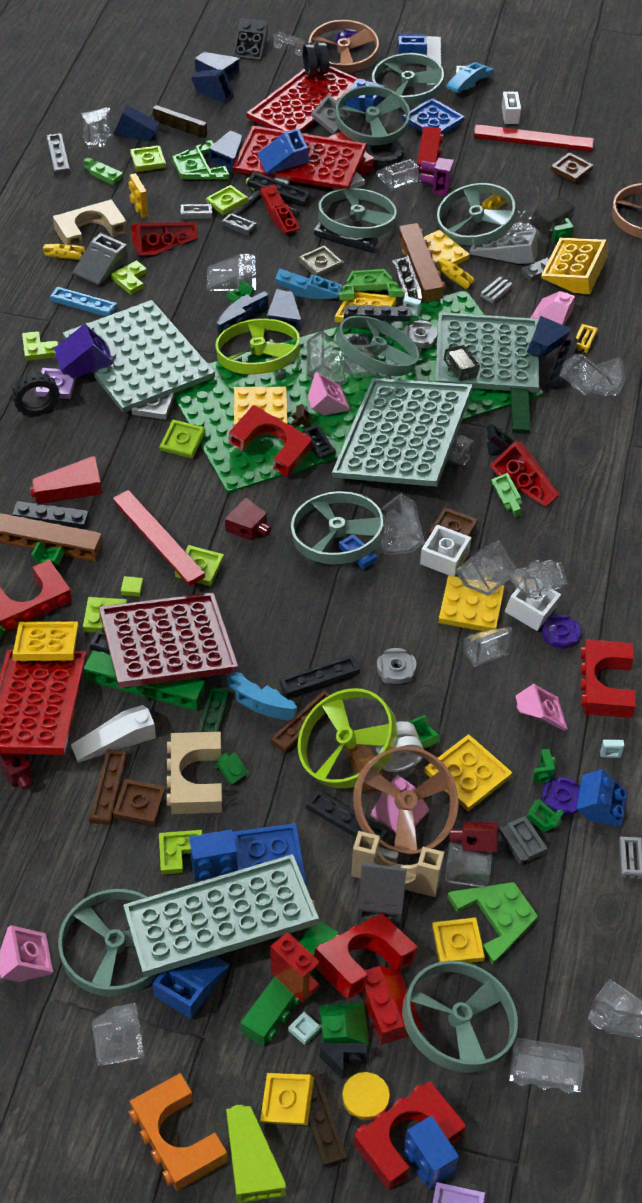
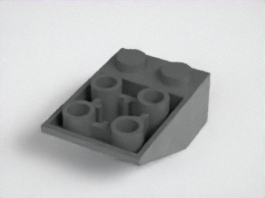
(251, 39)
(101, 259)
(381, 892)

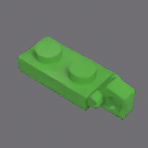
(102, 171)
(508, 494)

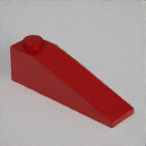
(159, 237)
(525, 473)

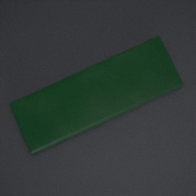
(520, 410)
(214, 710)

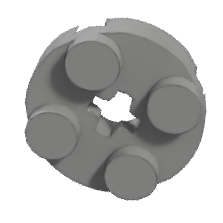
(428, 336)
(393, 675)

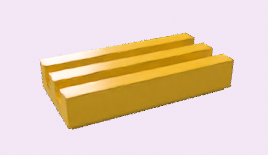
(580, 346)

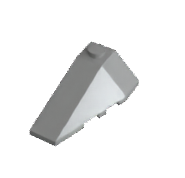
(514, 249)

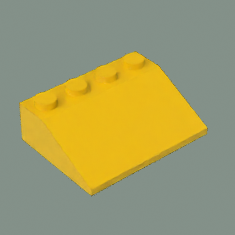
(576, 264)

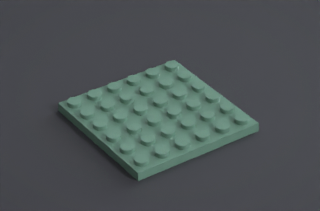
(496, 344)

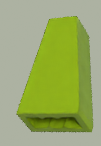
(252, 1161)

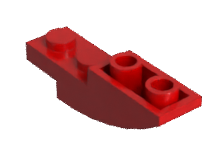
(278, 210)

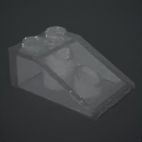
(230, 272)
(617, 1011)

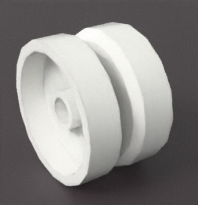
(406, 737)

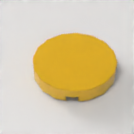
(365, 1095)

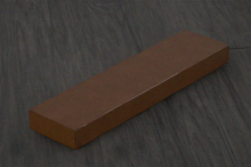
(288, 736)
(108, 787)

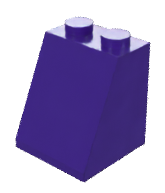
(83, 353)

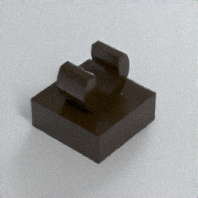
(301, 416)

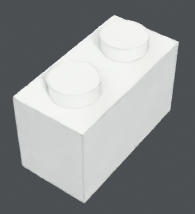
(511, 108)

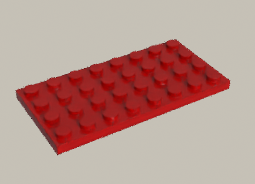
(296, 100)
(330, 165)
(38, 704)

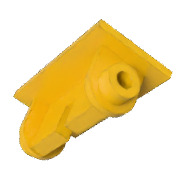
(493, 202)

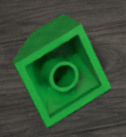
(344, 1023)

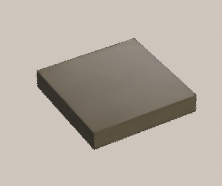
(320, 261)

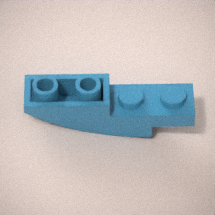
(468, 76)
(309, 288)
(264, 701)

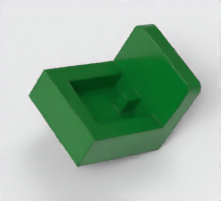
(562, 231)
(243, 290)
(41, 554)
(426, 734)
(231, 767)
(547, 769)
(543, 816)

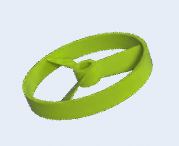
(285, 352)
(333, 705)

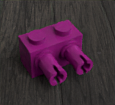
(442, 175)

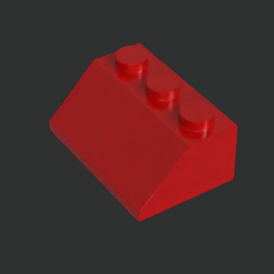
(384, 1003)

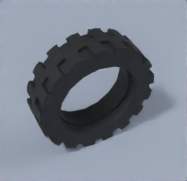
(381, 162)
(32, 381)

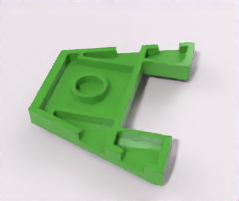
(193, 165)
(370, 280)
(505, 910)

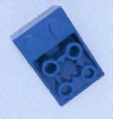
(412, 43)
(284, 152)
(189, 985)

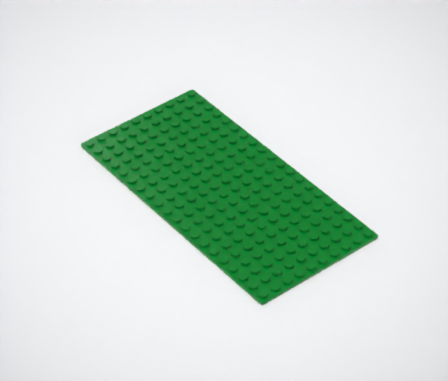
(212, 401)

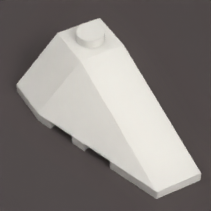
(121, 731)

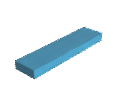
(83, 302)

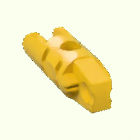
(63, 251)
(454, 273)

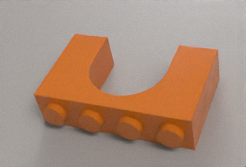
(180, 1164)

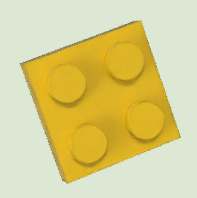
(138, 195)
(458, 940)
(287, 1099)

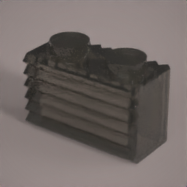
(461, 362)

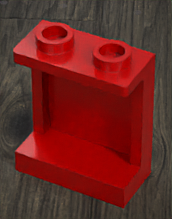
(293, 966)

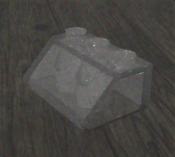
(325, 357)
(401, 526)
(487, 569)
(547, 1065)

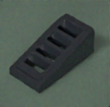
(319, 435)

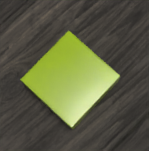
(132, 586)

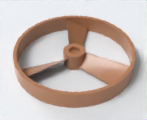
(364, 36)
(621, 222)
(406, 800)

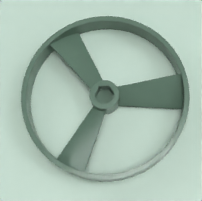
(410, 78)
(379, 135)
(358, 213)
(478, 214)
(379, 346)
(339, 527)
(114, 940)
(459, 1017)

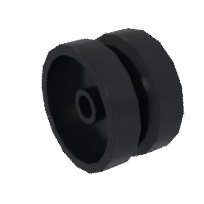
(316, 58)

